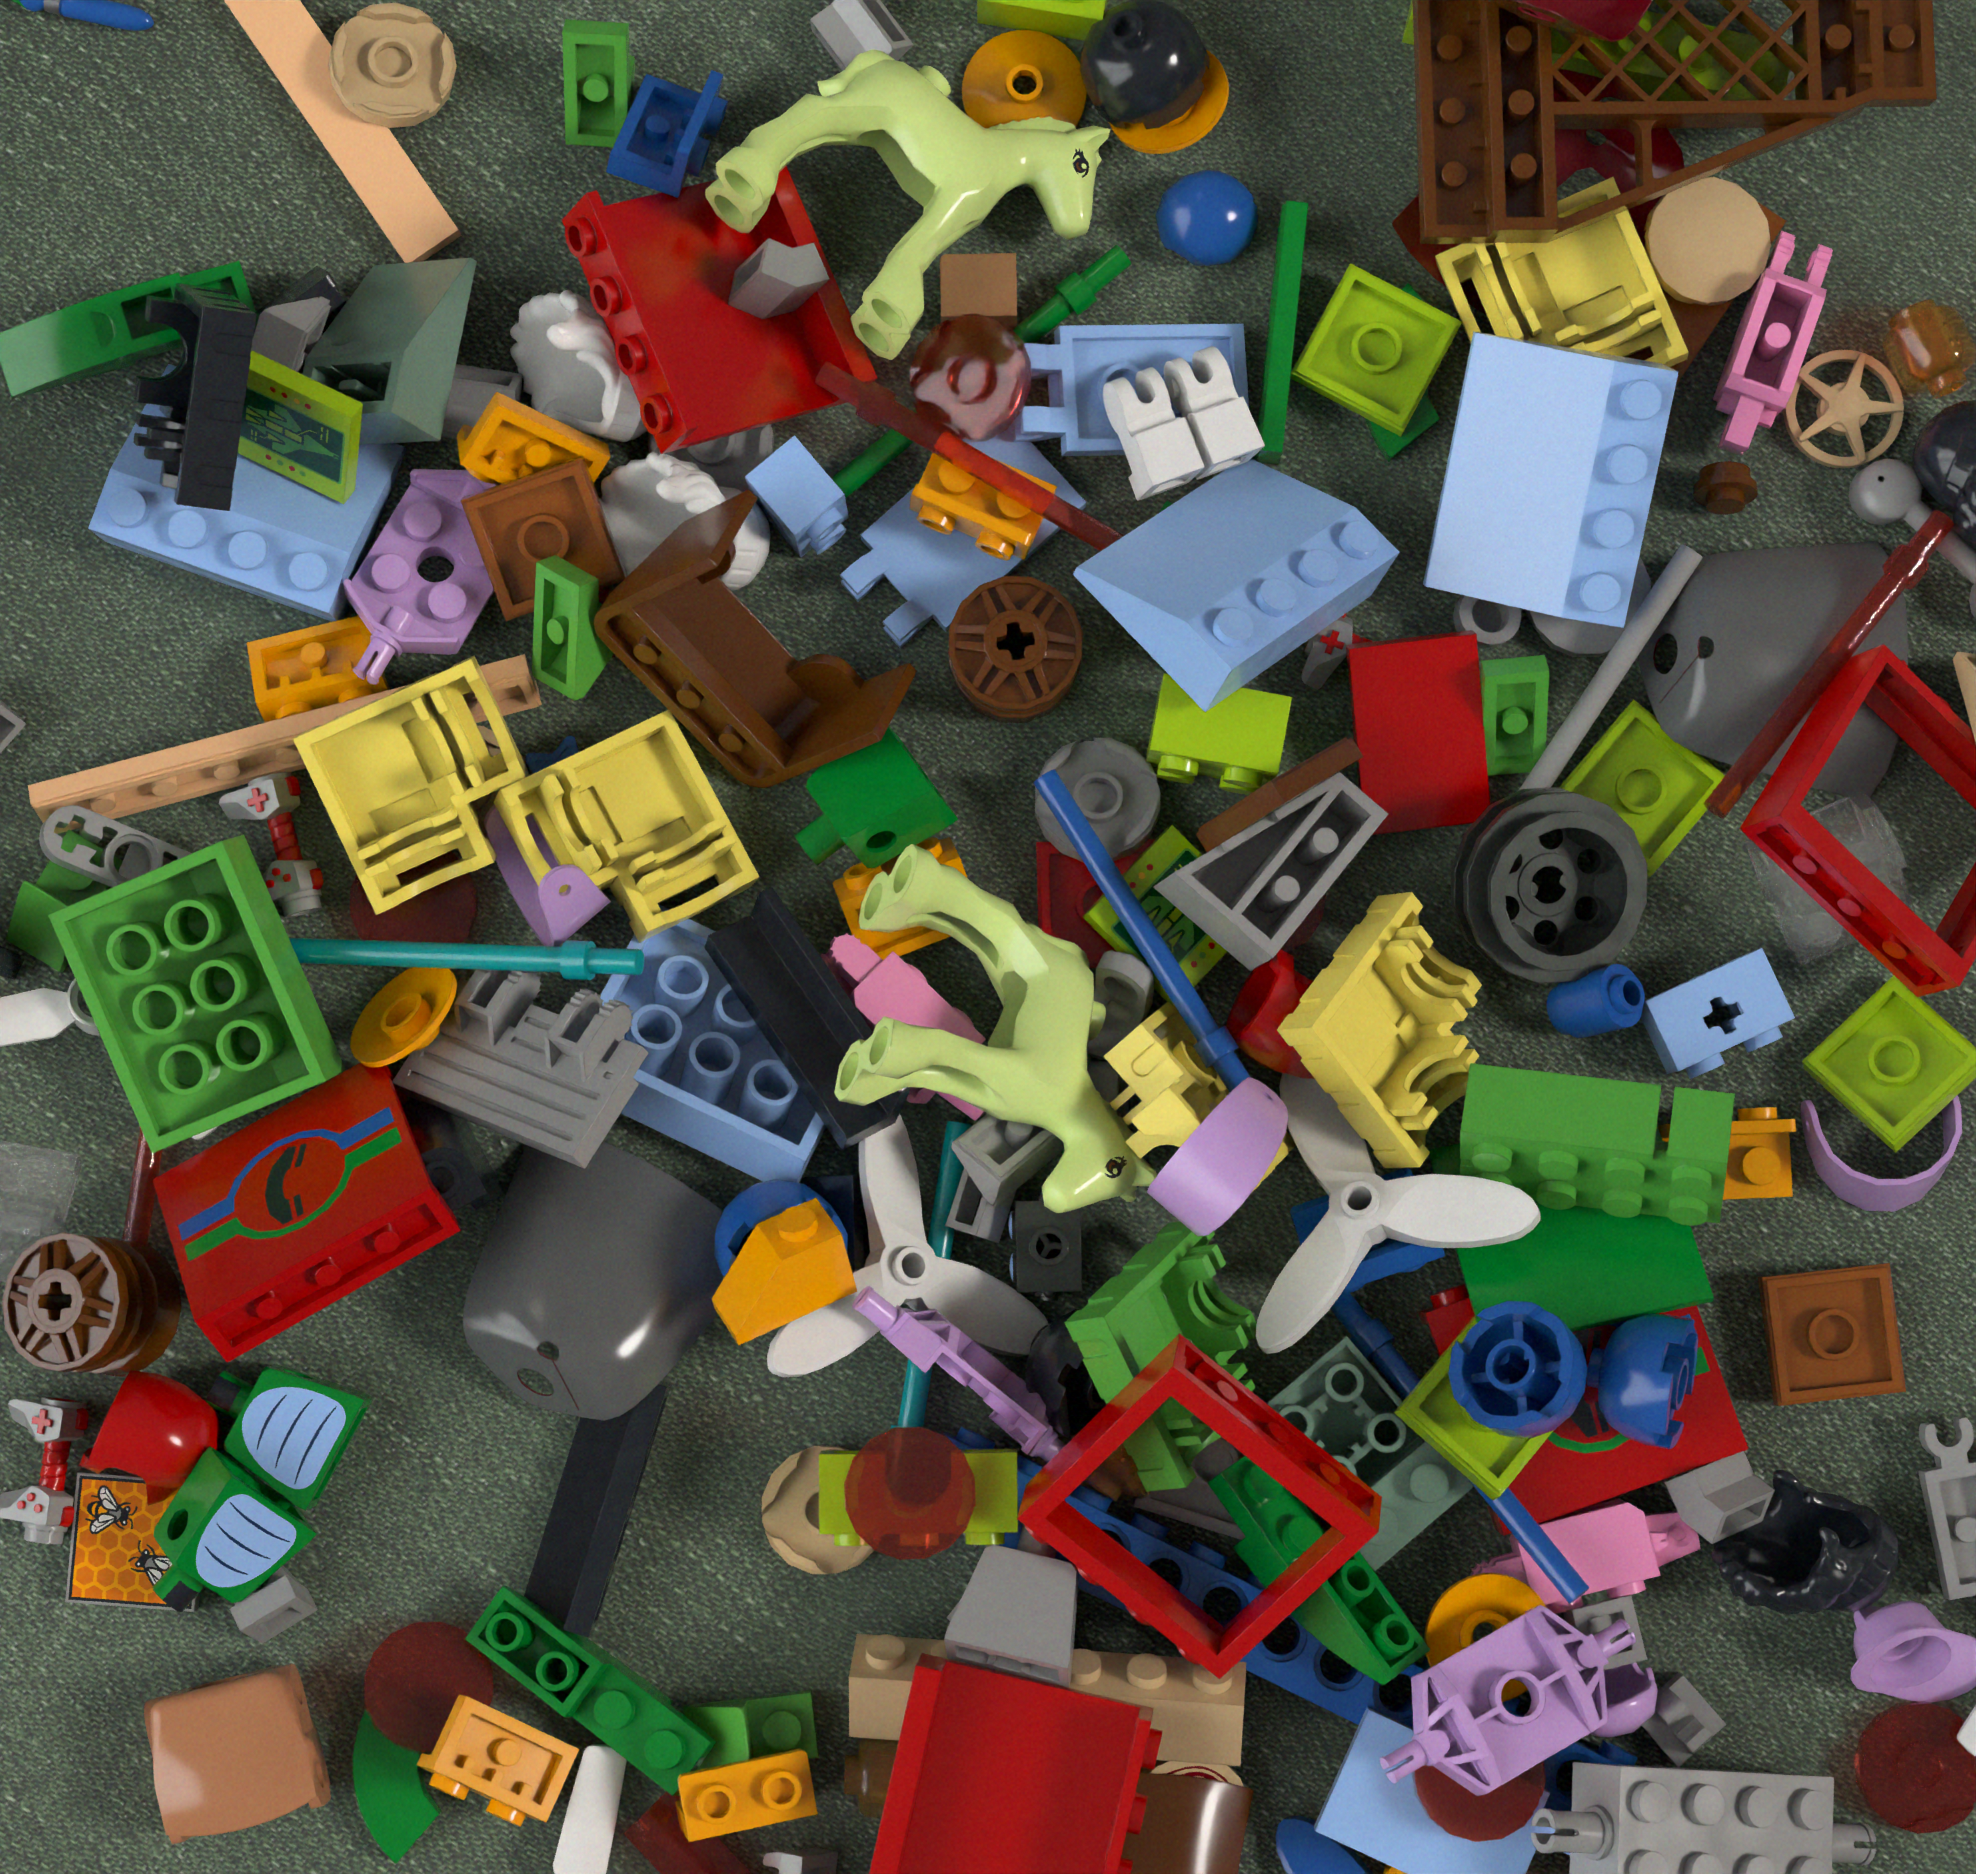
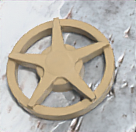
(1845, 409)

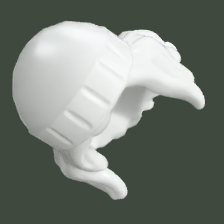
(574, 368)
(660, 493)

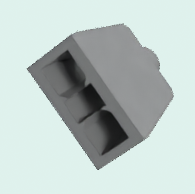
(1018, 1613)

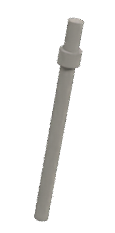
(1613, 668)

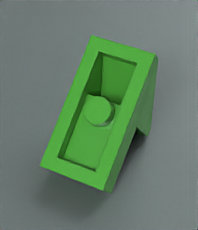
(596, 81)
(565, 642)
(1514, 712)
(54, 890)
(757, 1726)

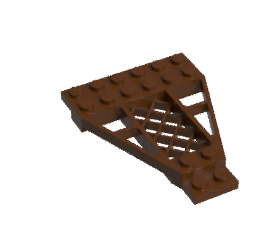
(1493, 117)

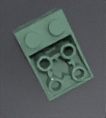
(398, 347)
(1352, 1417)

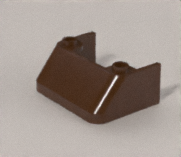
(727, 671)

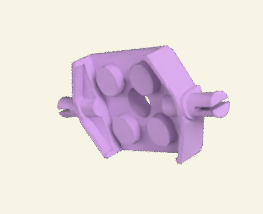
(391, 595)
(932, 1338)
(1460, 1708)

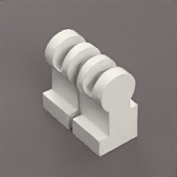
(1169, 450)

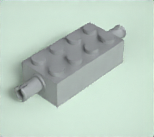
(1699, 1822)

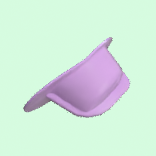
(1911, 1654)

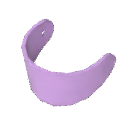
(547, 911)
(1223, 1158)
(1867, 1191)

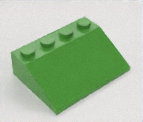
(197, 993)

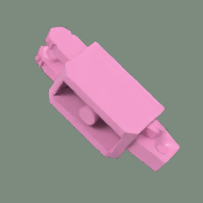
(1770, 344)
(900, 993)
(1607, 1545)

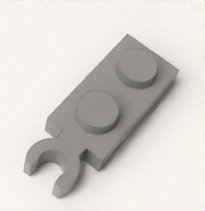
(1951, 1507)

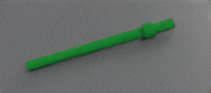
(1072, 296)

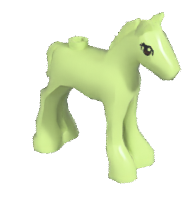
(935, 157)
(1037, 1050)

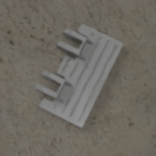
(527, 1069)

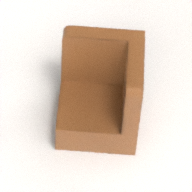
(979, 285)

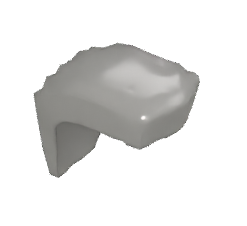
(1127, 992)

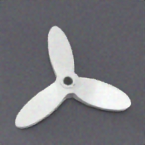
(1411, 1209)
(904, 1271)

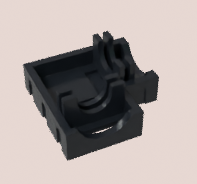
(200, 396)

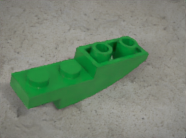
(101, 332)
(1351, 1608)
(591, 1687)

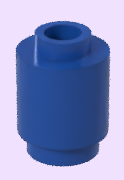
(1597, 1003)

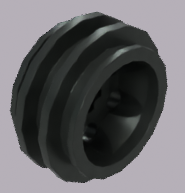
(1498, 865)

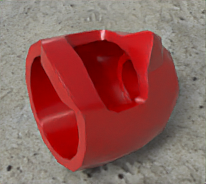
(1259, 1010)
(155, 1433)

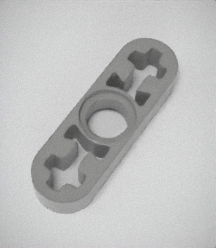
(92, 829)

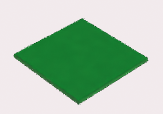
(1585, 1263)

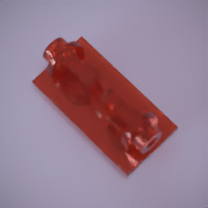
(669, 1851)

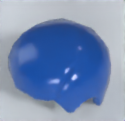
(1207, 218)

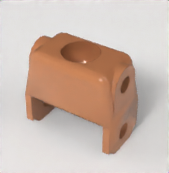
(235, 1753)

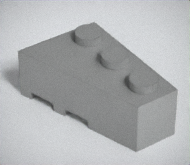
(1274, 873)

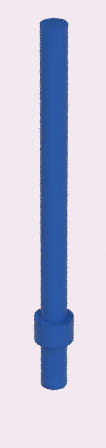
(1214, 1044)
(1375, 1344)

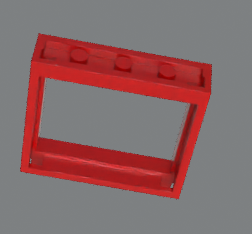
(1826, 868)
(1257, 1433)

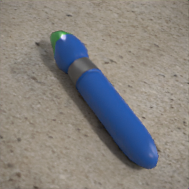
(94, 11)

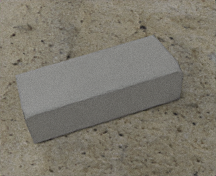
(291, 331)
(1004, 1154)

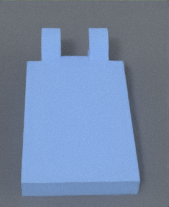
(1097, 354)
(938, 568)
(1390, 1824)

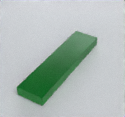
(1281, 330)

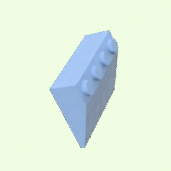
(1550, 478)
(274, 539)
(1237, 576)
(708, 1063)

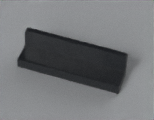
(800, 1012)
(593, 1512)

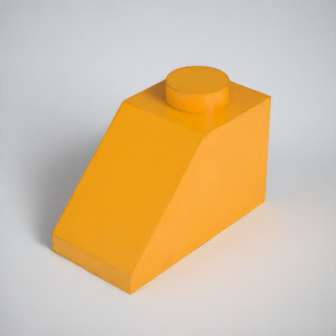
(784, 1272)

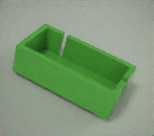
(1596, 1144)

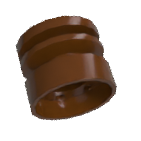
(988, 676)
(91, 1304)

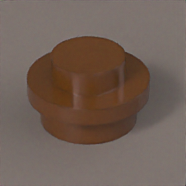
(1725, 487)

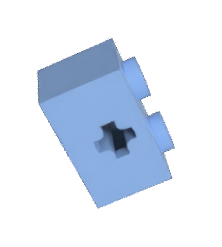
(799, 498)
(1748, 992)

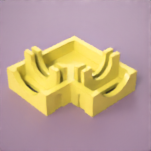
(1573, 292)
(406, 778)
(633, 821)
(1381, 1030)
(1171, 1082)

